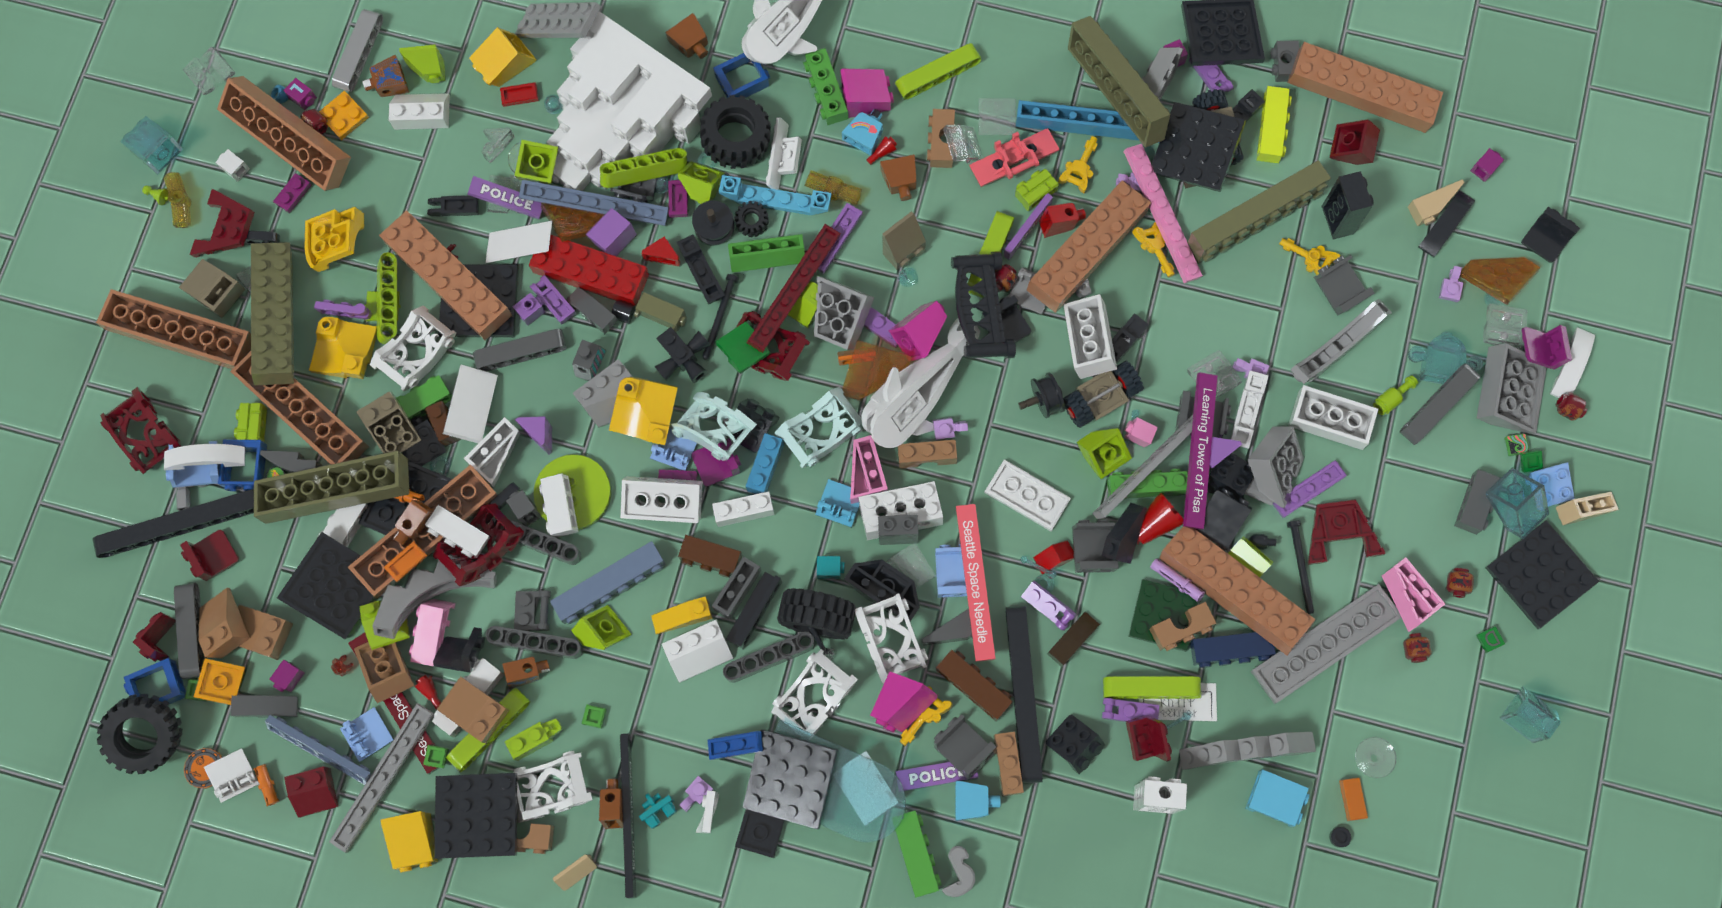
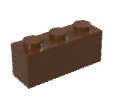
(709, 556)

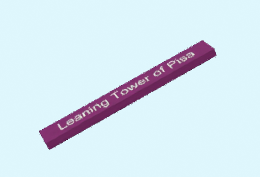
(1200, 451)

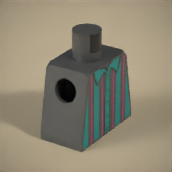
(588, 358)

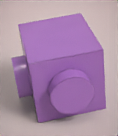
(529, 308)

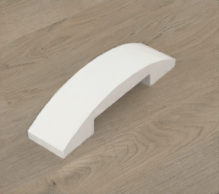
(1572, 371)
(1248, 408)
(204, 455)

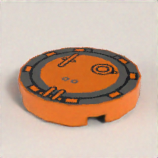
(194, 767)

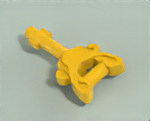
(1080, 167)
(1154, 246)
(1311, 257)
(928, 716)

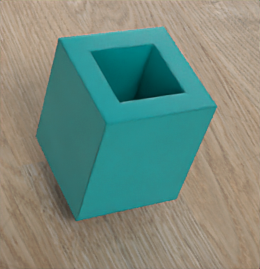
(830, 567)

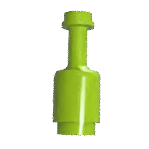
(1393, 397)

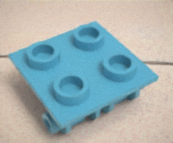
(836, 504)

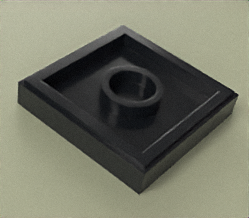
(759, 833)

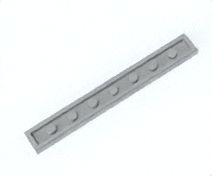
(1144, 470)
(381, 778)

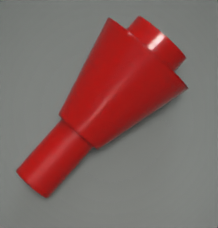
(885, 147)
(426, 687)

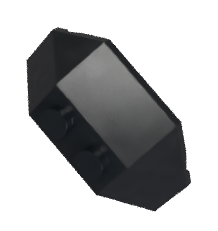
(881, 581)

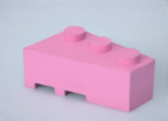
(866, 470)
(1411, 594)
(429, 630)

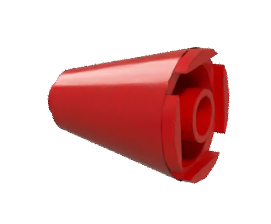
(1159, 520)

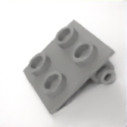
(1020, 291)

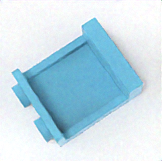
(1278, 798)

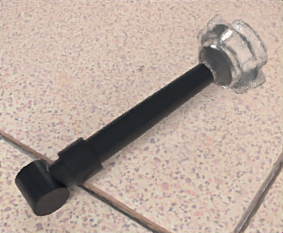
(828, 652)

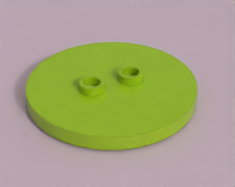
(588, 487)

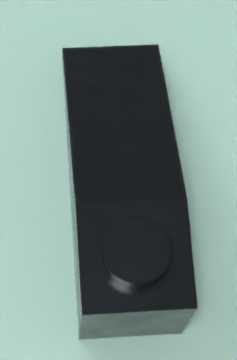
(1124, 535)

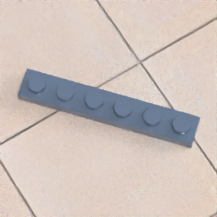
(313, 746)

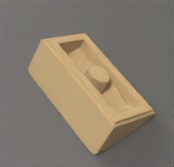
(575, 872)

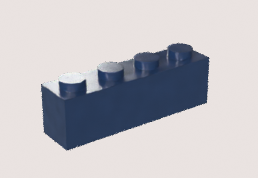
(1230, 648)

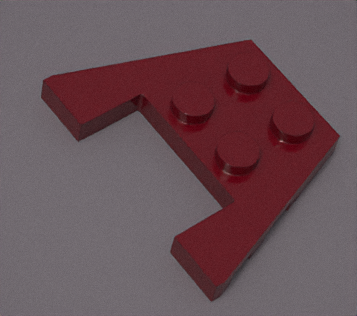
(230, 229)
(1340, 522)

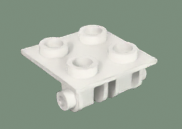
(231, 775)

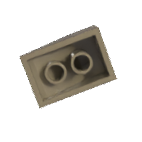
(903, 241)

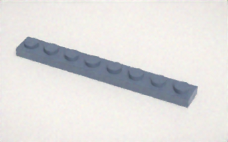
(593, 202)

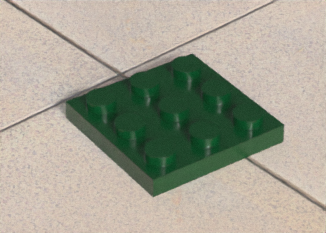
(1156, 604)

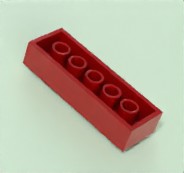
(591, 270)

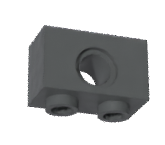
(1284, 51)
(523, 508)

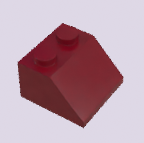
(1355, 142)
(311, 791)

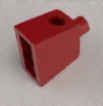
(1060, 219)

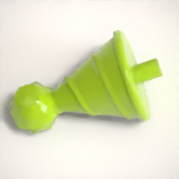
(159, 195)

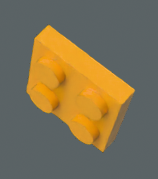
(343, 115)
(219, 681)

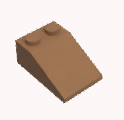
(221, 626)
(265, 632)
(383, 670)
(473, 710)

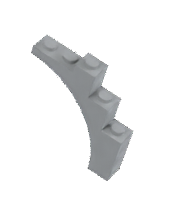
(1341, 343)
(423, 585)
(1247, 749)

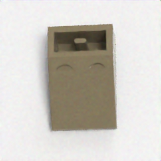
(212, 288)
(389, 424)

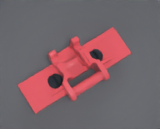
(997, 164)

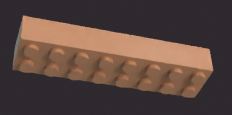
(1365, 87)
(283, 133)
(1088, 246)
(445, 275)
(174, 329)
(305, 416)
(461, 497)
(1237, 589)

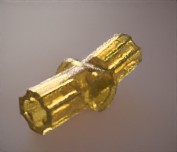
(834, 186)
(180, 209)

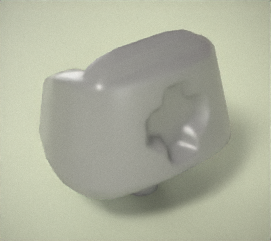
(1084, 290)

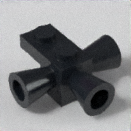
(681, 355)

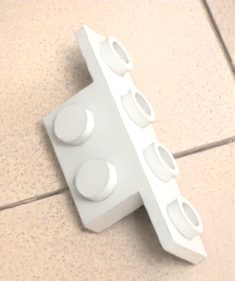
(784, 154)

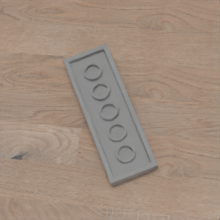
(558, 20)

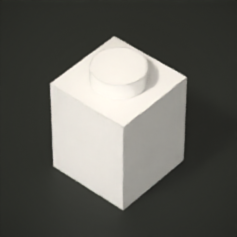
(232, 165)

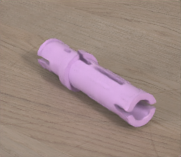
(1184, 585)

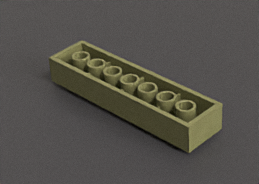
(1118, 81)
(1258, 211)
(272, 314)
(331, 487)

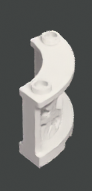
(414, 324)
(870, 623)
(841, 685)
(576, 793)

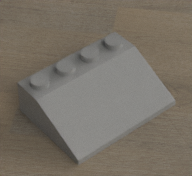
(1511, 390)

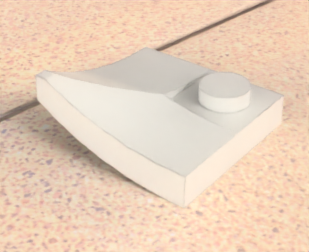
(710, 803)

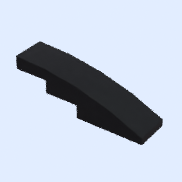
(1128, 336)

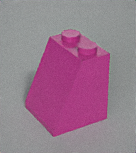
(865, 91)
(919, 330)
(901, 702)

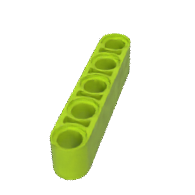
(938, 71)
(642, 167)
(994, 241)
(389, 290)
(1152, 687)
(471, 748)

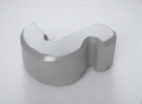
(963, 871)

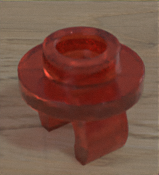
(340, 668)

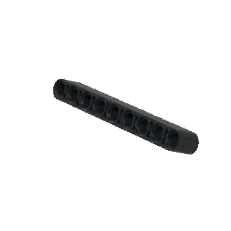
(174, 524)
(1023, 695)

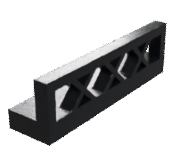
(754, 610)

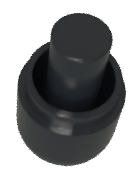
(1262, 541)

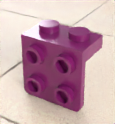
(1547, 348)
(715, 470)

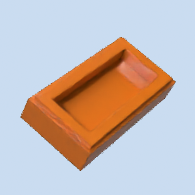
(405, 561)

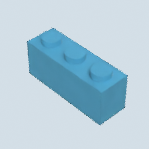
(765, 464)

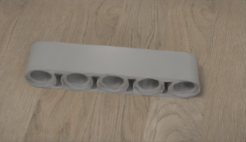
(357, 50)

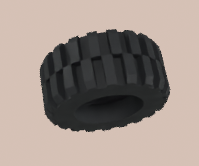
(740, 111)
(827, 613)
(121, 752)

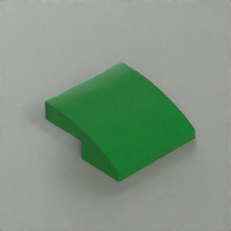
(737, 350)

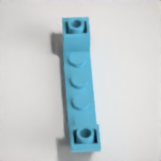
(775, 199)

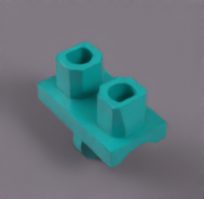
(650, 816)

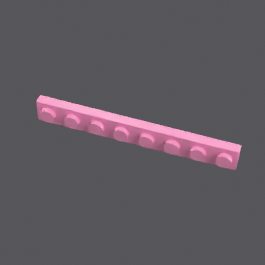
(1163, 213)

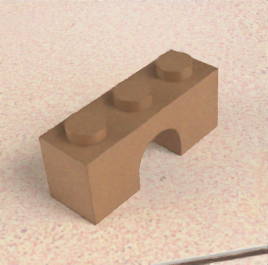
(939, 154)
(939, 452)
(1199, 620)
(1008, 764)
(539, 838)

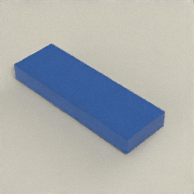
(735, 745)

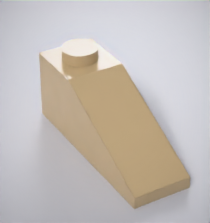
(1428, 207)
(1586, 508)

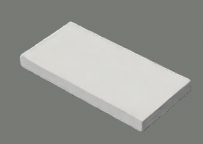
(470, 404)
(1027, 495)

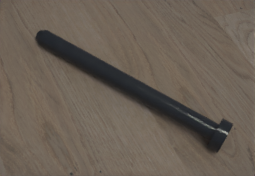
(732, 280)
(1294, 525)

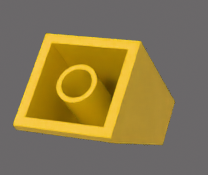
(501, 57)
(410, 840)

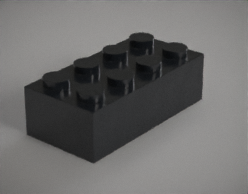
(1347, 205)

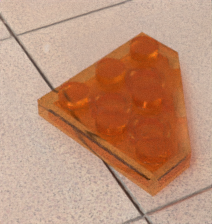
(570, 222)
(1500, 277)
(871, 368)

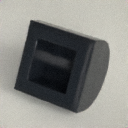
(623, 311)

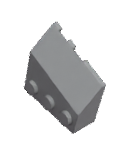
(1162, 70)
(840, 313)
(600, 393)
(1276, 463)

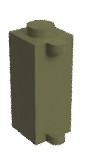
(660, 312)

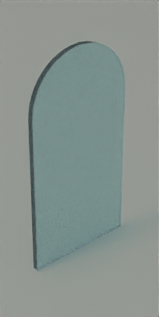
(863, 795)

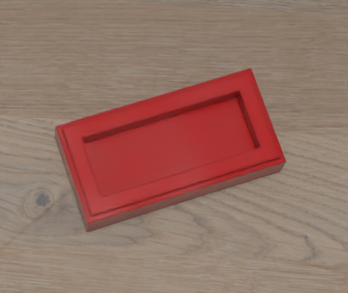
(519, 94)

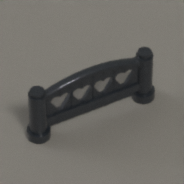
(983, 267)

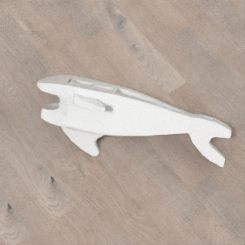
(778, 30)
(911, 394)

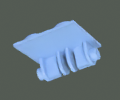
(675, 451)
(1556, 483)
(366, 734)

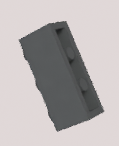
(1475, 504)
(736, 588)

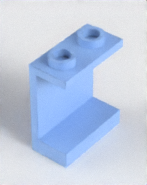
(194, 474)
(950, 572)

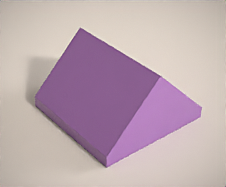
(611, 233)
(539, 430)
(1221, 449)

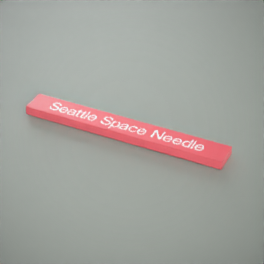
(975, 583)

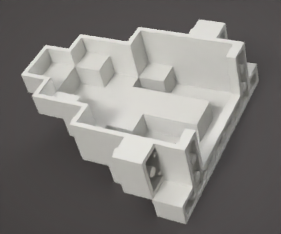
(620, 104)

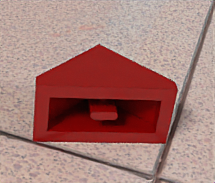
(661, 253)
(1055, 556)

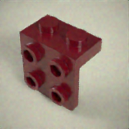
(209, 555)
(149, 636)
(1148, 738)

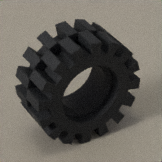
(748, 229)

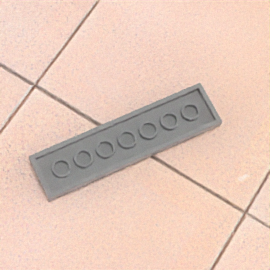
(1327, 644)

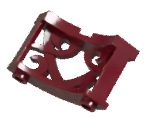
(782, 366)
(163, 436)
(504, 539)

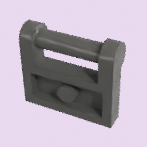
(526, 610)

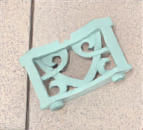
(829, 404)
(691, 420)

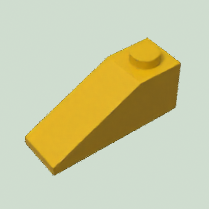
(682, 615)

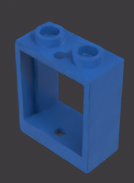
(747, 89)
(225, 472)
(172, 674)

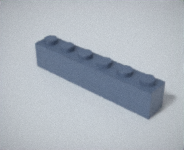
(607, 583)

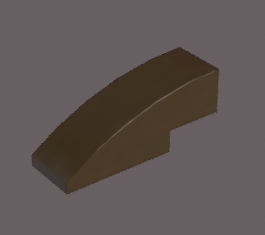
(1073, 639)

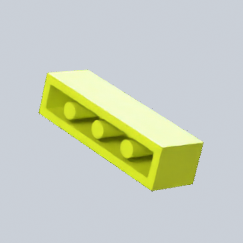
(1273, 124)

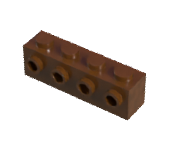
(974, 685)

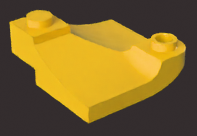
(331, 236)
(343, 348)
(643, 410)

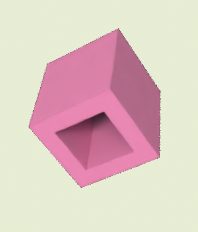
(1140, 432)

